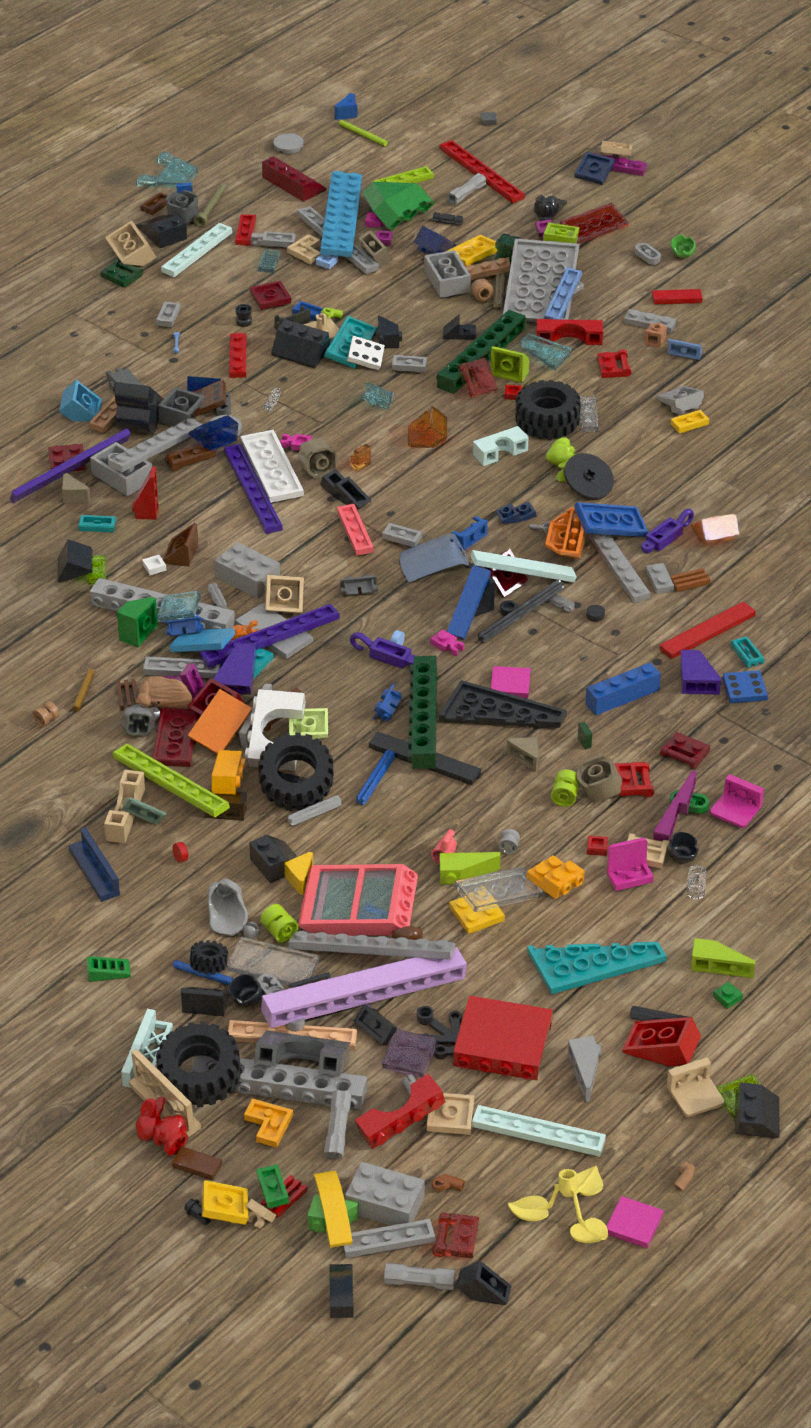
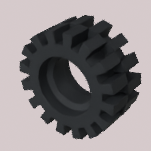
(208, 957)

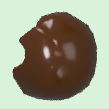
(408, 932)

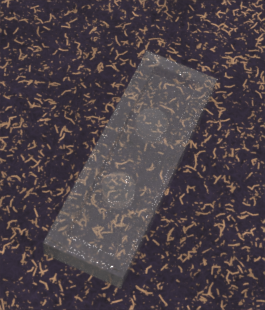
(588, 414)

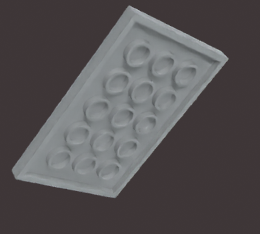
(536, 275)

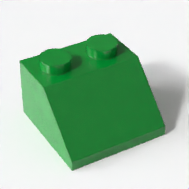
(137, 620)

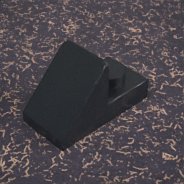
(455, 331)

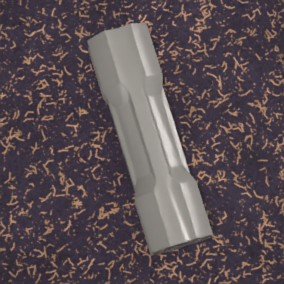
(473, 184)
(337, 1125)
(401, 1274)

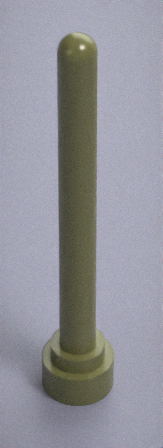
(201, 218)

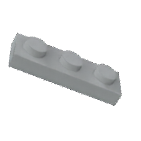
(644, 320)

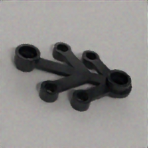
(425, 1016)

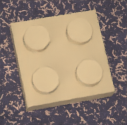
(611, 148)
(453, 1116)

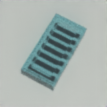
(269, 261)

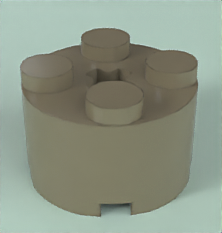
(317, 457)
(599, 778)

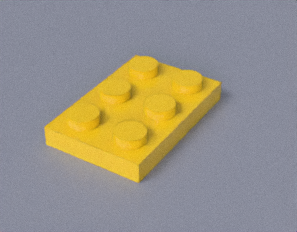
(475, 249)

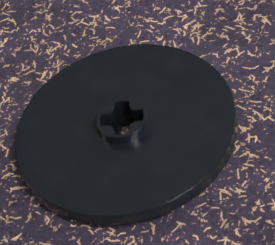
(585, 486)

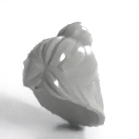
(226, 908)

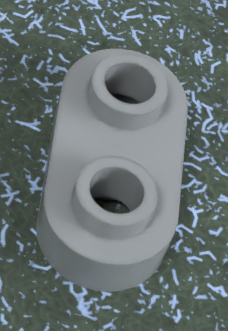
(647, 253)

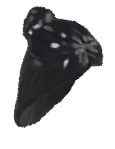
(548, 207)

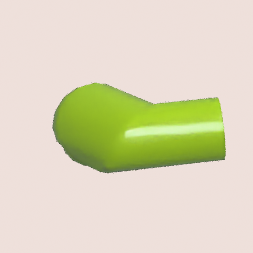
(330, 312)

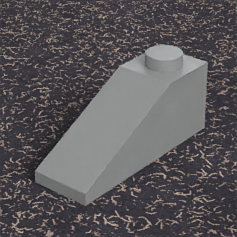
(584, 1059)

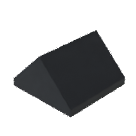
(74, 561)
(204, 1001)

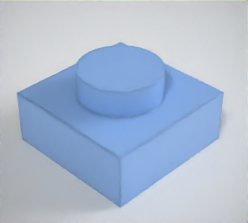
(326, 261)

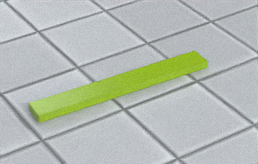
(171, 780)

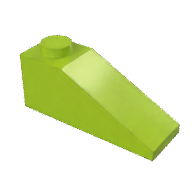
(467, 865)
(717, 958)

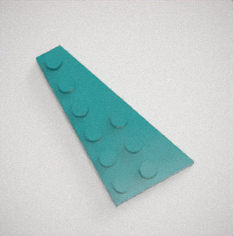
(589, 963)

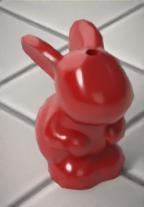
(167, 1131)

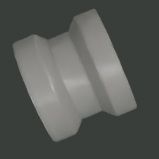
(509, 841)

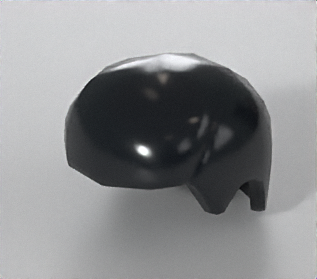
(683, 847)
(245, 990)

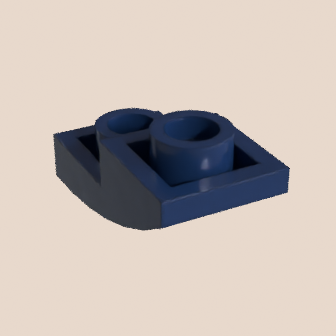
(509, 514)

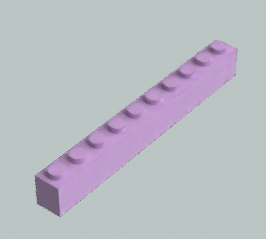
(360, 988)

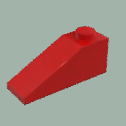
(146, 503)

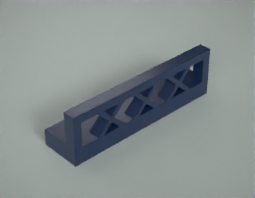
(95, 867)

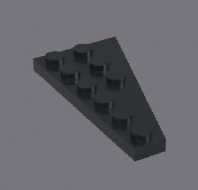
(489, 706)

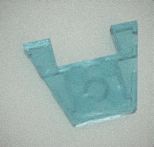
(175, 172)

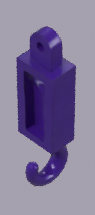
(668, 530)
(384, 650)

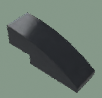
(344, 489)
(341, 1291)

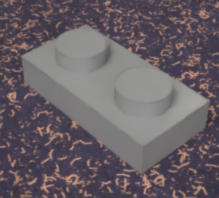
(168, 314)
(409, 363)
(402, 535)
(659, 578)

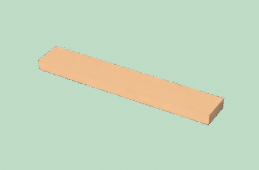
(252, 1031)

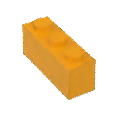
(228, 772)

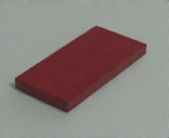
(172, 741)

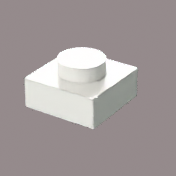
(154, 565)

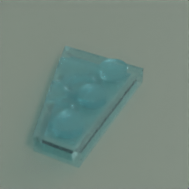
(546, 350)

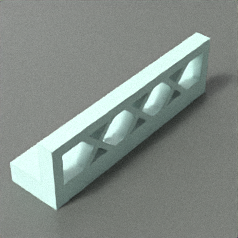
(143, 1040)

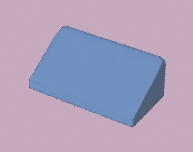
(684, 349)

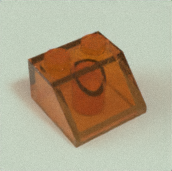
(428, 429)
(716, 528)

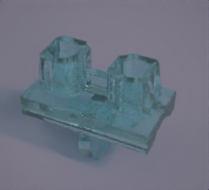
(378, 396)

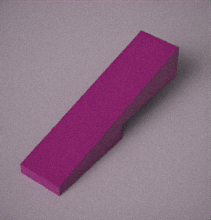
(679, 805)

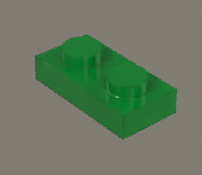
(272, 1186)

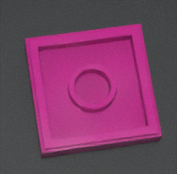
(511, 680)
(634, 1222)

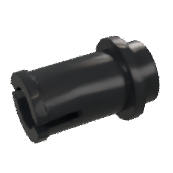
(195, 1209)

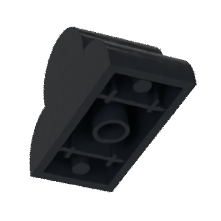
(137, 408)

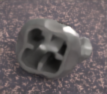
(139, 719)

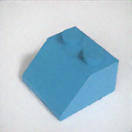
(79, 402)

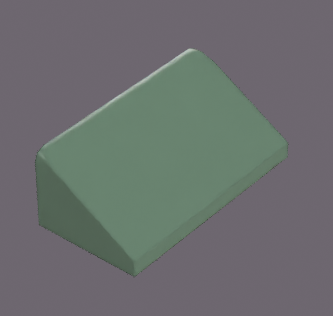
(143, 810)

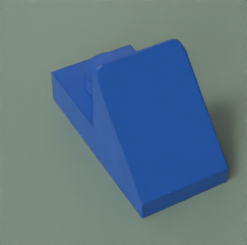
(346, 108)

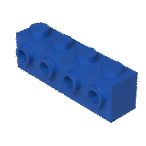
(622, 688)

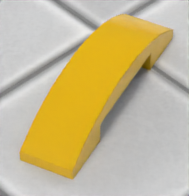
(333, 1208)

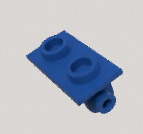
(192, 625)
(387, 707)

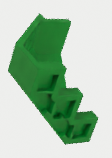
(397, 201)

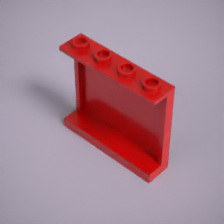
(502, 1037)

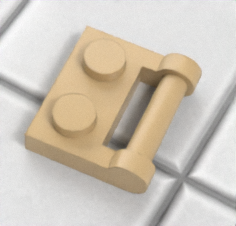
(655, 851)

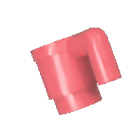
(445, 845)

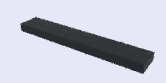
(444, 764)

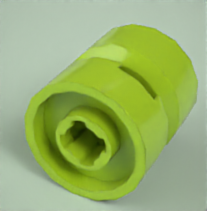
(565, 788)
(278, 923)

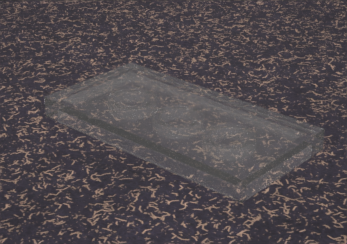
(498, 889)
(265, 958)

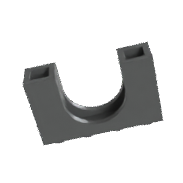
(276, 1046)

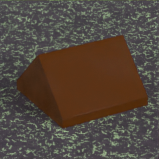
(182, 547)

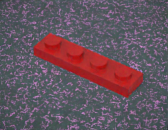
(237, 355)

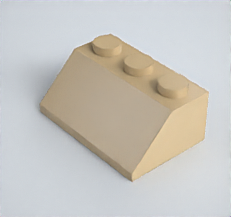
(130, 245)

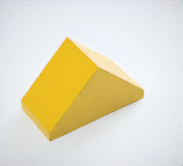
(297, 871)

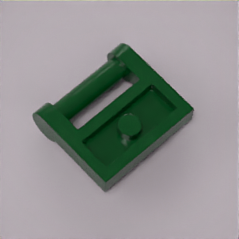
(121, 277)

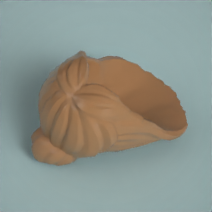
(163, 693)

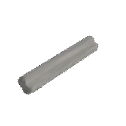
(314, 810)

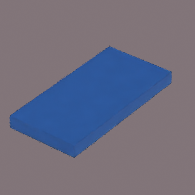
(611, 519)

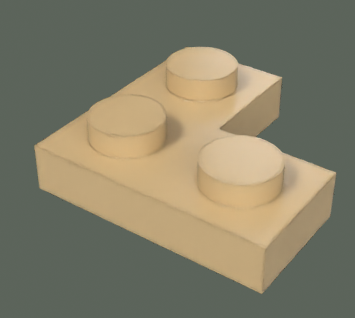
(305, 249)

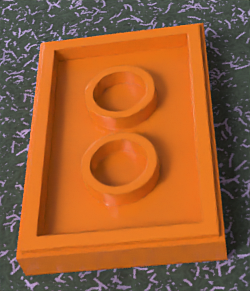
(220, 722)

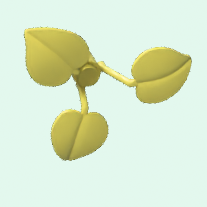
(570, 1184)

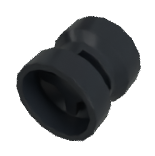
(243, 314)

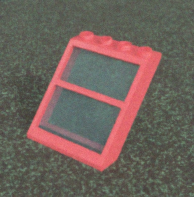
(358, 899)

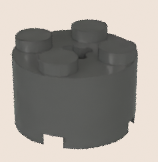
(182, 205)

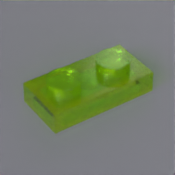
(99, 569)

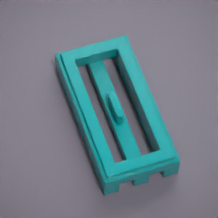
(97, 523)
(744, 652)

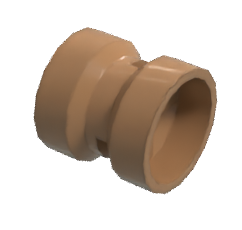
(45, 714)

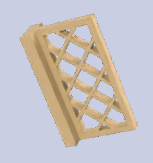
(152, 1084)

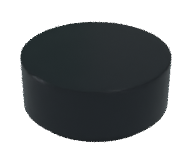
(507, 606)
(595, 613)

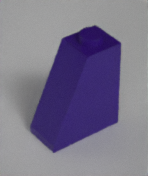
(239, 669)
(698, 674)

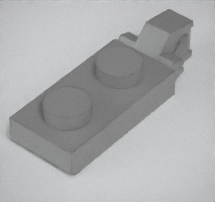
(273, 239)

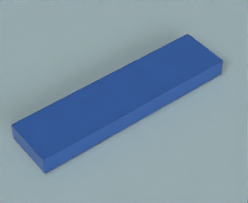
(469, 602)

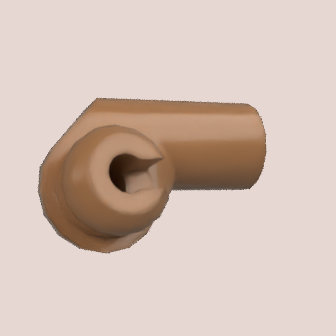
(687, 1174)

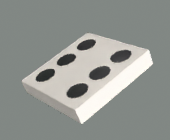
(365, 353)

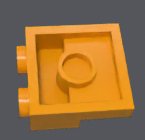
(556, 876)

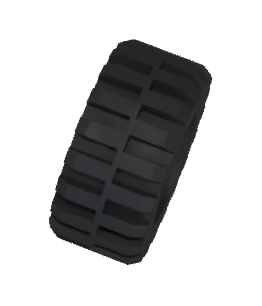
(548, 409)
(289, 749)
(197, 1041)

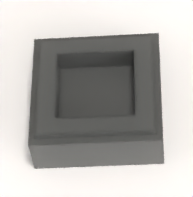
(488, 118)

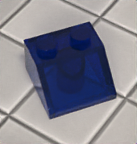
(431, 241)
(216, 432)

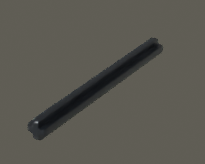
(520, 611)

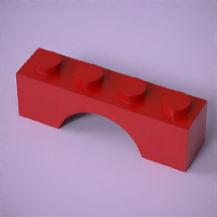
(586, 330)
(380, 1126)

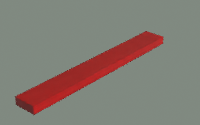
(475, 166)

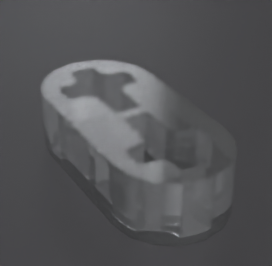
(698, 882)

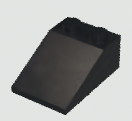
(164, 230)

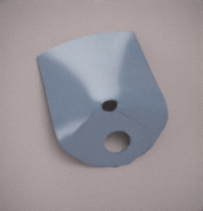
(432, 557)

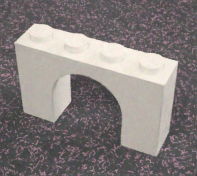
(269, 706)

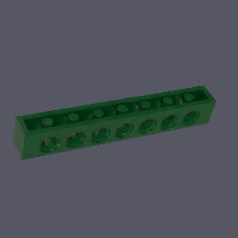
(498, 335)
(424, 715)

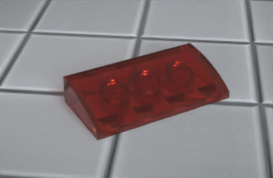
(596, 222)

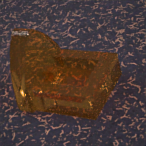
(361, 457)

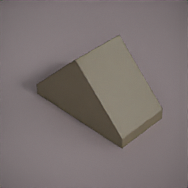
(74, 491)
(524, 751)

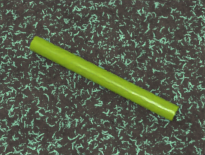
(363, 133)

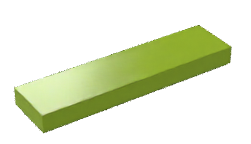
(412, 176)

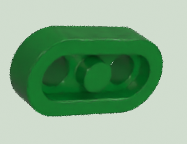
(698, 804)

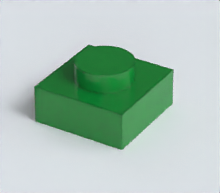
(727, 995)

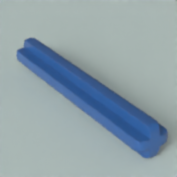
(375, 777)

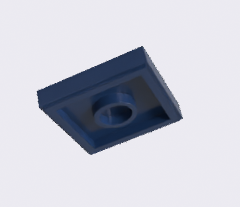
(594, 168)

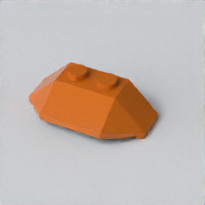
(566, 535)

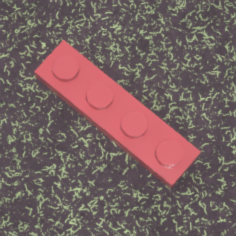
(355, 529)

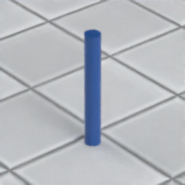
(216, 977)

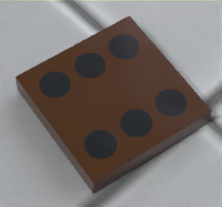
(214, 397)

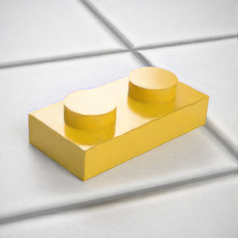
(689, 421)

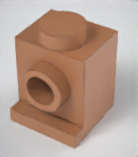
(656, 330)

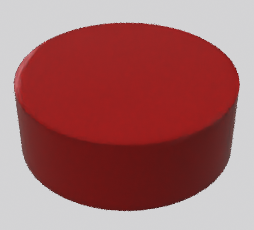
(180, 852)

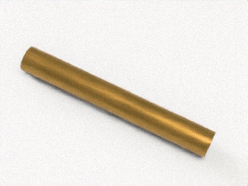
(83, 690)

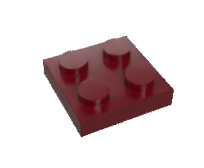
(270, 295)
(61, 454)

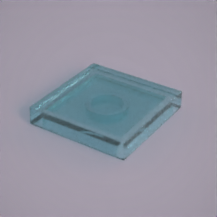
(178, 606)

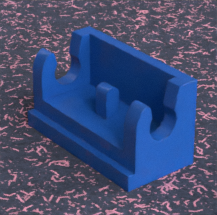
(473, 533)

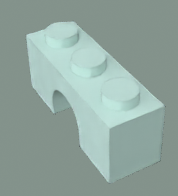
(512, 440)

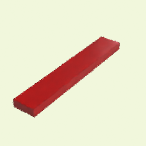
(707, 630)

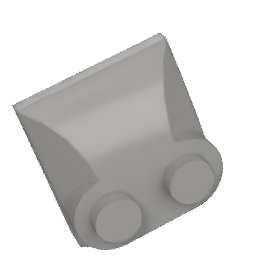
(682, 399)

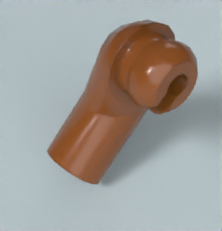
(447, 1181)

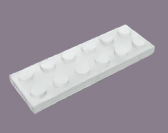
(272, 466)

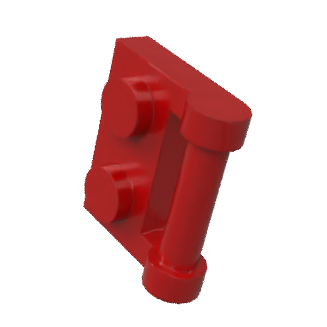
(608, 364)
(629, 779)

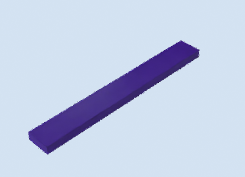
(66, 467)
(253, 489)
(274, 633)

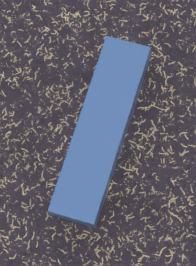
(563, 294)

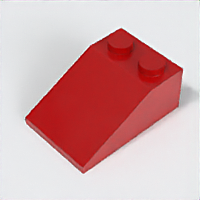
(663, 1040)

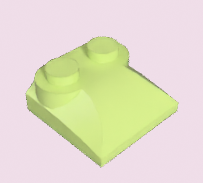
(313, 723)

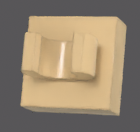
(260, 1212)

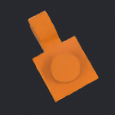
(243, 630)

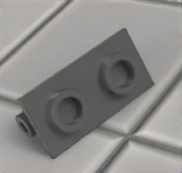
(350, 585)

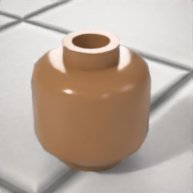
(482, 290)

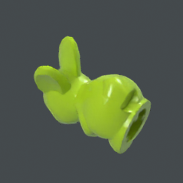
(559, 454)

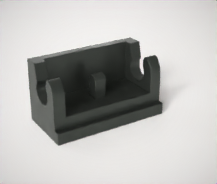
(302, 317)

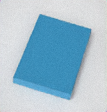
(205, 640)

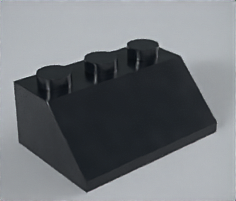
(300, 343)

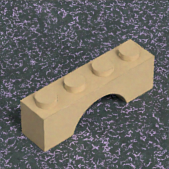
(119, 821)

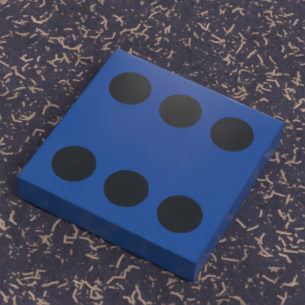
(745, 686)

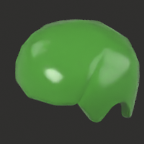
(682, 246)

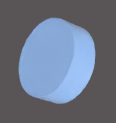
(398, 637)

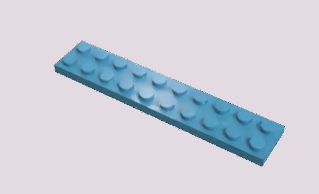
(341, 214)

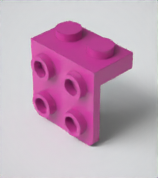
(739, 802)
(628, 864)

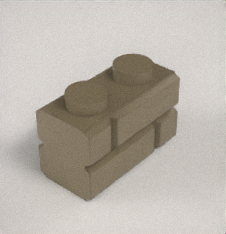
(374, 248)

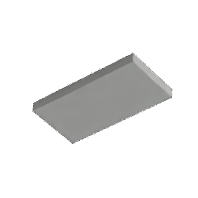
(268, 618)

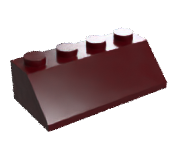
(290, 179)

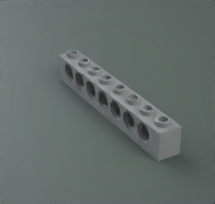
(114, 595)
(291, 1082)

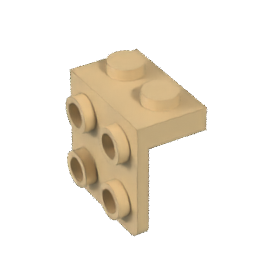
(693, 1088)

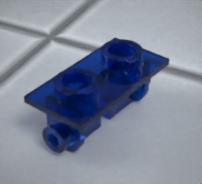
(195, 383)

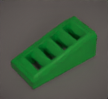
(98, 972)

